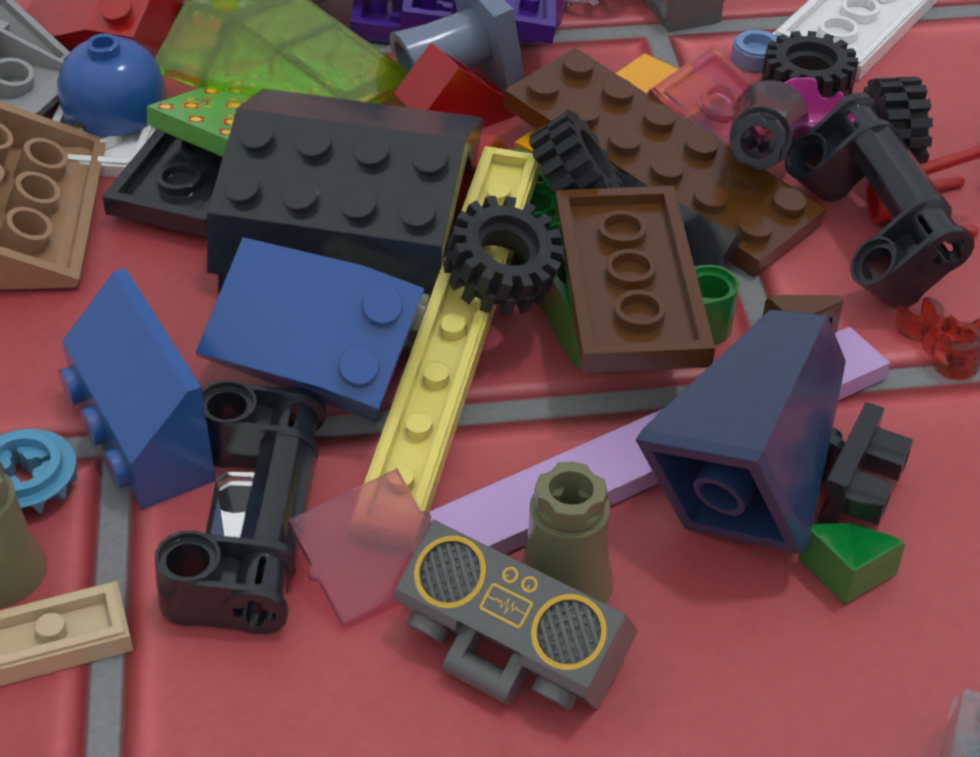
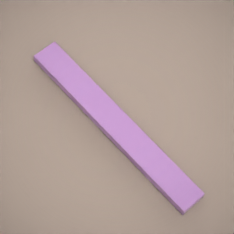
(501, 511)

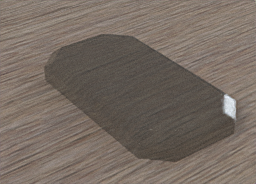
(229, 504)

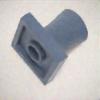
(475, 35)

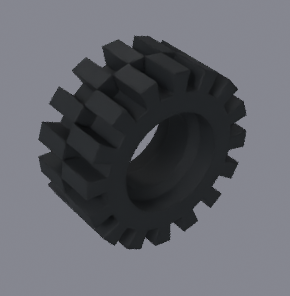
(812, 57)
(906, 107)
(572, 155)
(510, 229)

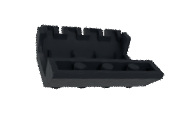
(342, 182)

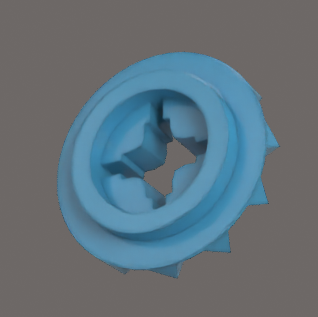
(46, 458)

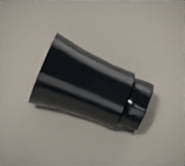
(772, 107)

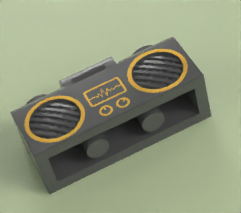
(545, 625)

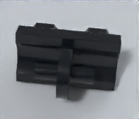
(866, 449)

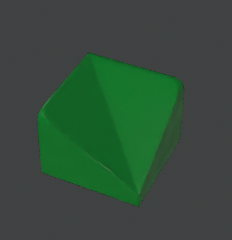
(851, 558)

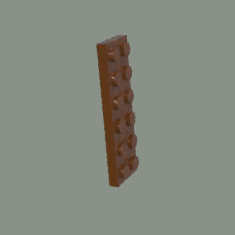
(668, 150)

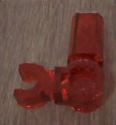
(948, 341)

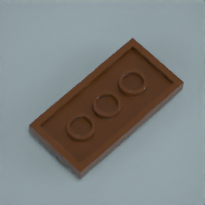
(632, 280)

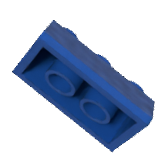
(137, 395)

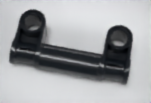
(910, 250)
(223, 577)

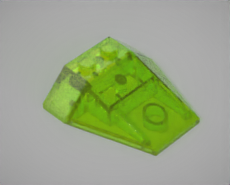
(274, 47)

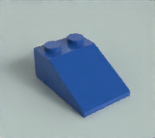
(312, 324)

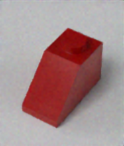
(449, 86)

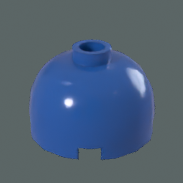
(109, 85)

